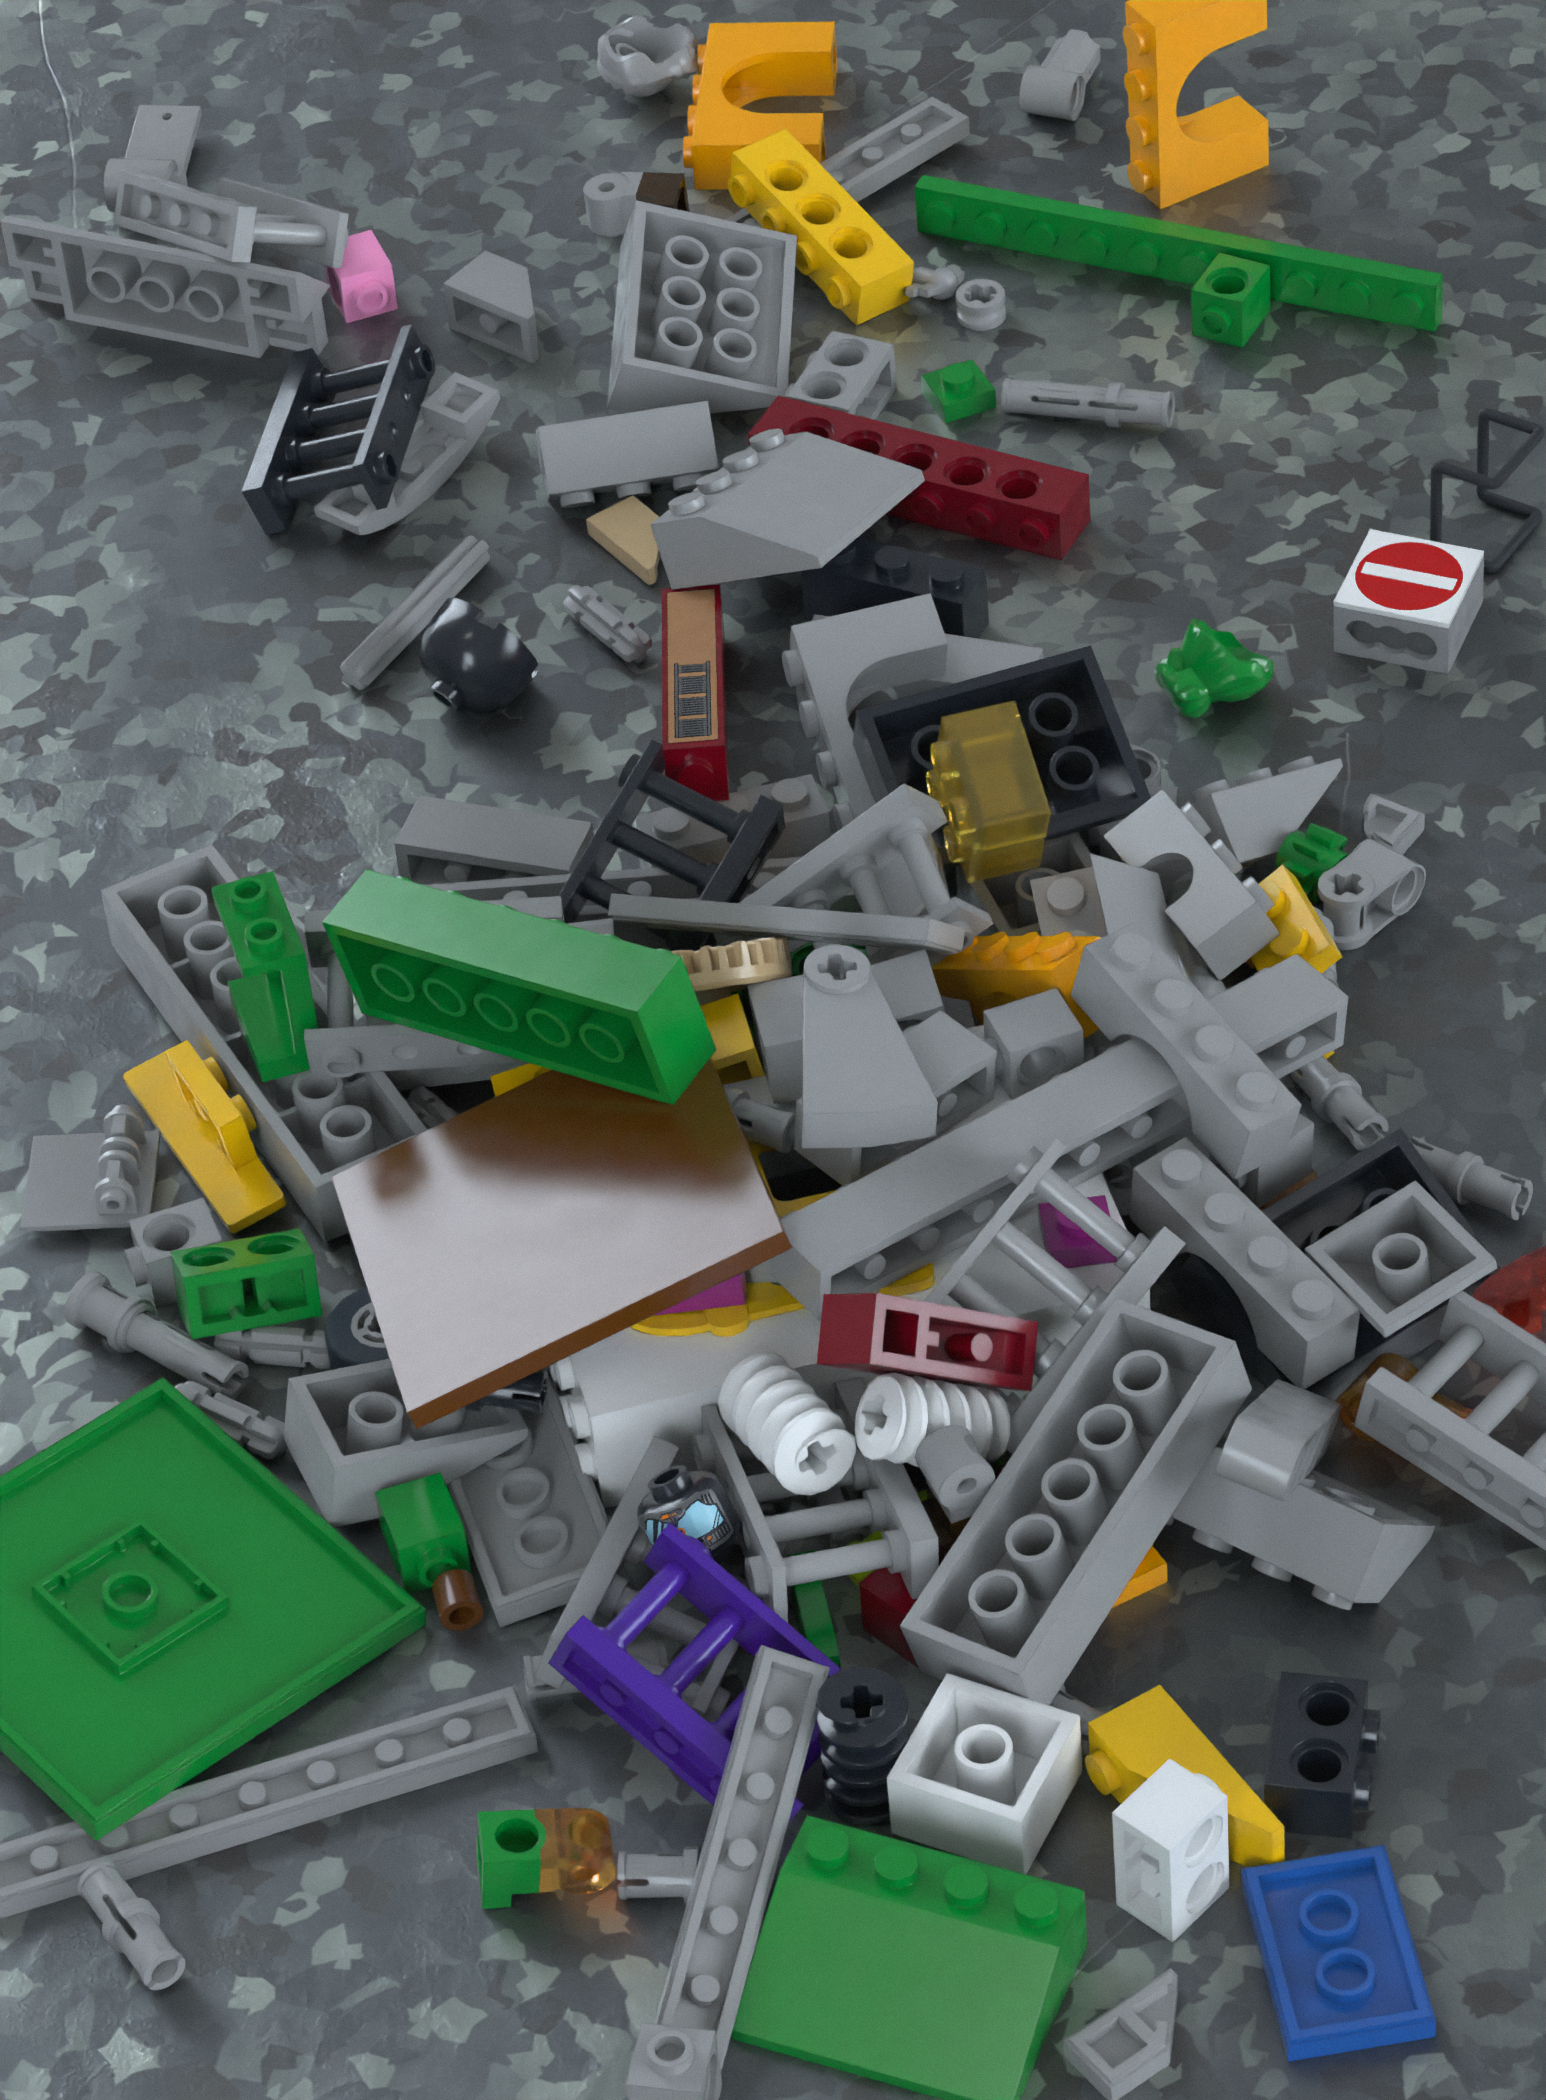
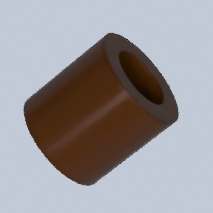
(457, 1600)

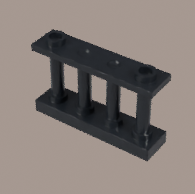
(306, 408)
(749, 833)

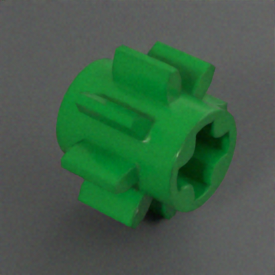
(1311, 855)

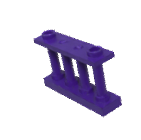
(652, 1704)

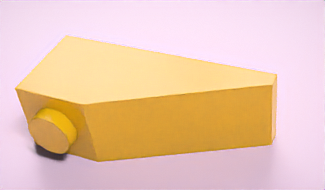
(1149, 1730)

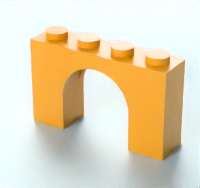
(752, 64)
(1201, 150)

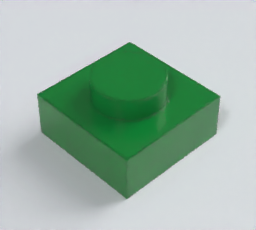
(958, 391)

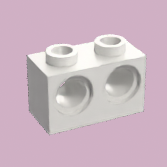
(1171, 1849)

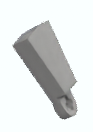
(855, 1061)

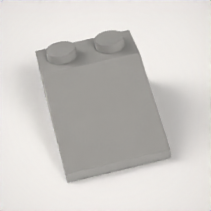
(357, 1438)

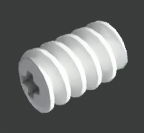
(904, 1410)
(786, 1424)

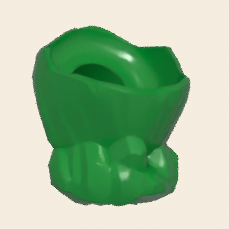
(1210, 669)

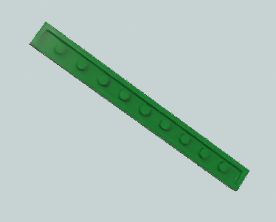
(1175, 251)

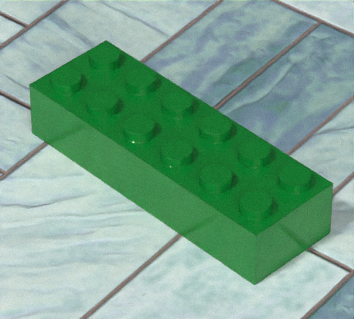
(521, 985)

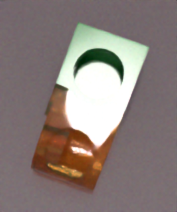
(542, 1853)

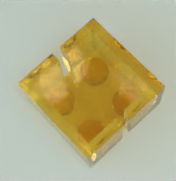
(989, 792)

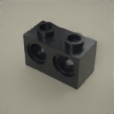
(1318, 1754)

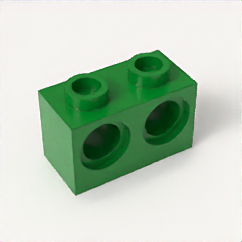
(246, 1283)

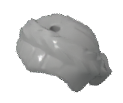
(646, 57)

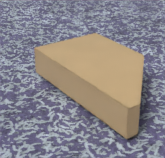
(628, 536)

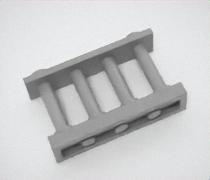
(232, 220)
(853, 860)
(350, 1050)
(1137, 1257)
(1457, 1448)
(887, 1506)
(607, 1592)

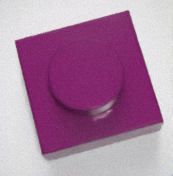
(1067, 1241)

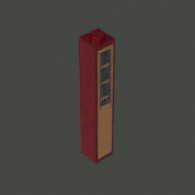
(695, 690)

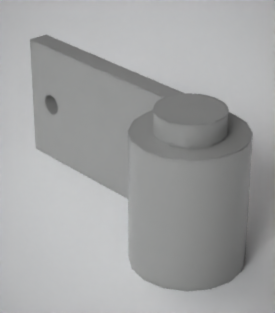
(157, 147)

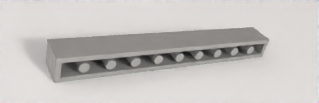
(1100, 1111)

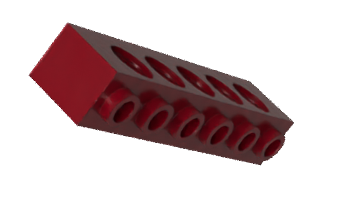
(964, 486)

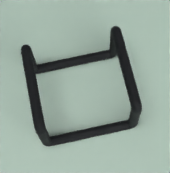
(1484, 482)

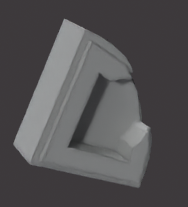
(1391, 823)

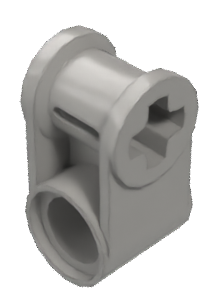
(1368, 892)

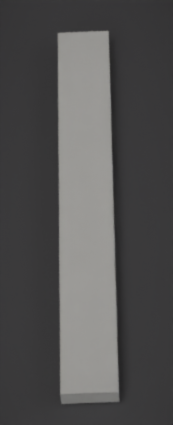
(273, 1797)

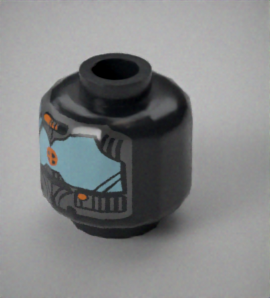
(694, 1505)

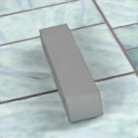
(1278, 1439)

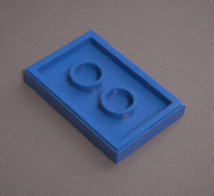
(1337, 1953)

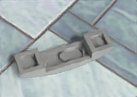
(451, 427)

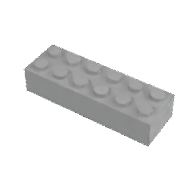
(1078, 1504)

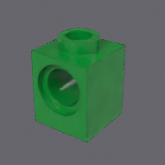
(1230, 300)
(422, 1531)

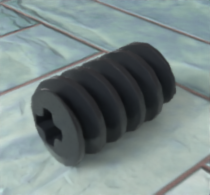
(861, 1737)

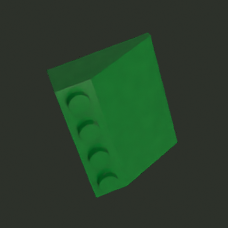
(910, 1964)

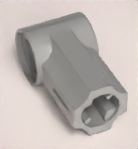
(1059, 83)

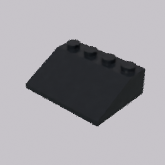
(1067, 722)
(1306, 1218)

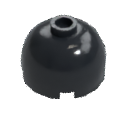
(472, 661)

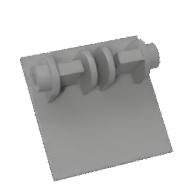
(92, 1176)

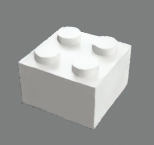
(985, 1774)

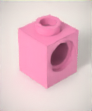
(365, 280)

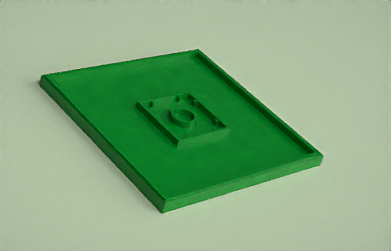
(167, 1606)

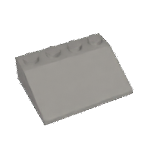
(701, 313)
(777, 509)

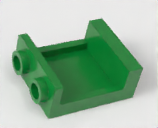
(275, 990)

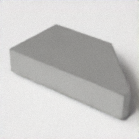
(1127, 2040)

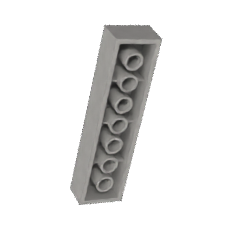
(183, 960)

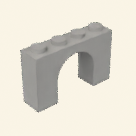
(845, 661)

